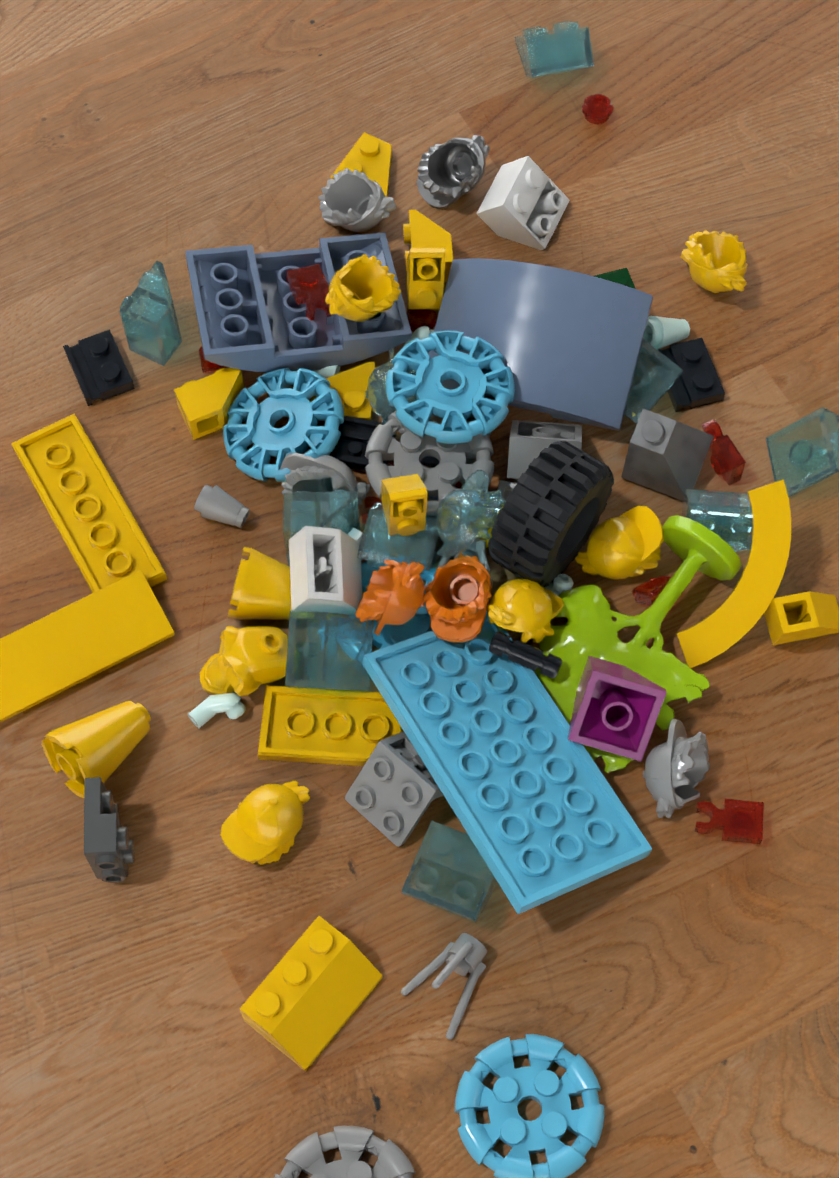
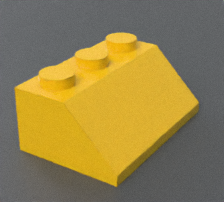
(311, 993)

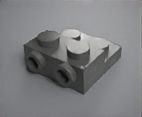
(105, 839)

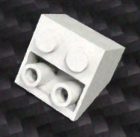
(523, 204)
(324, 571)

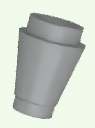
(221, 507)

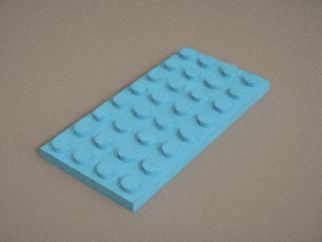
(507, 765)

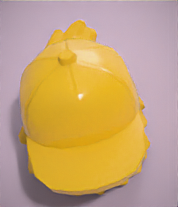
(716, 261)
(362, 289)
(624, 545)
(525, 608)
(266, 822)

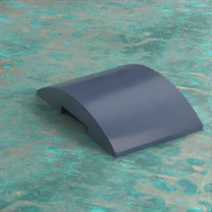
(254, 322)
(559, 330)

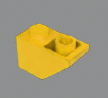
(425, 233)
(425, 277)
(207, 400)
(404, 504)
(802, 617)

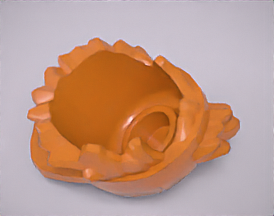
(392, 594)
(458, 599)

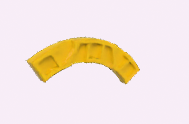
(757, 583)

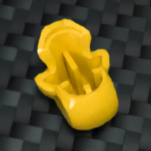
(245, 660)

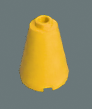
(261, 588)
(96, 743)

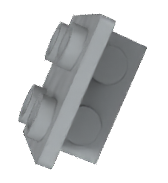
(393, 788)

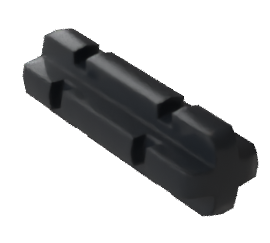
(525, 655)

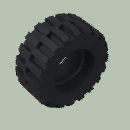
(550, 513)

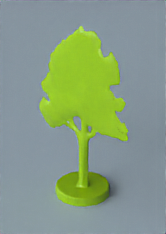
(594, 633)

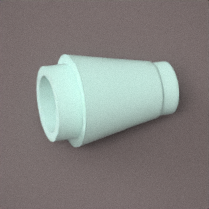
(665, 331)

